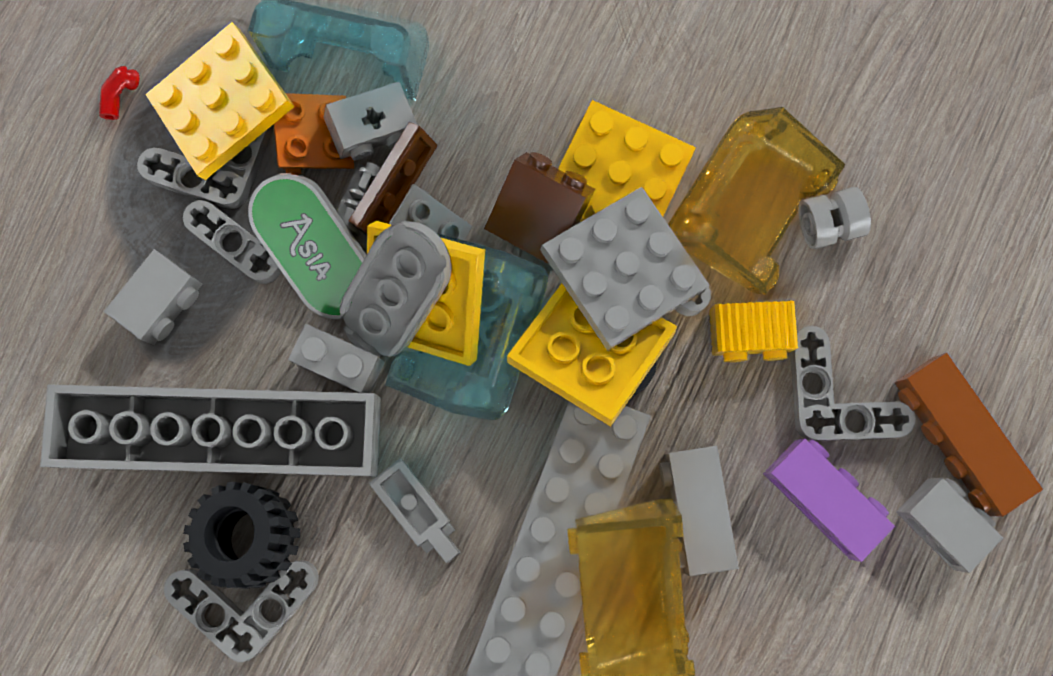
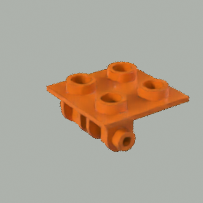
(304, 138)

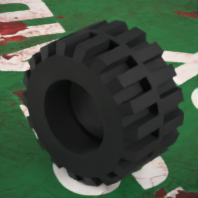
(213, 528)

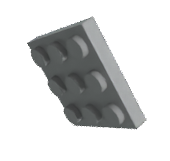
(624, 268)

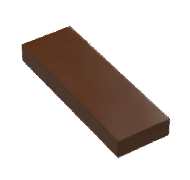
(394, 178)

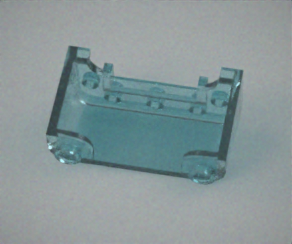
(292, 28)
(509, 304)

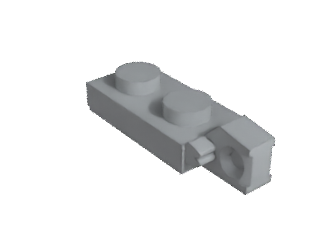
(415, 510)

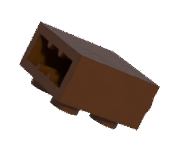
(538, 203)

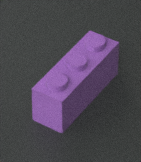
(830, 499)

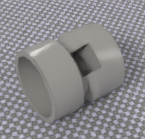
(841, 216)

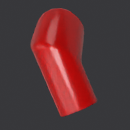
(112, 89)

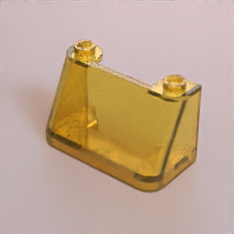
(752, 195)
(632, 591)

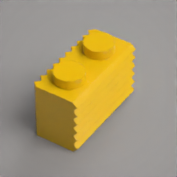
(753, 329)

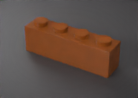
(967, 436)

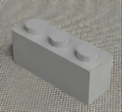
(701, 498)

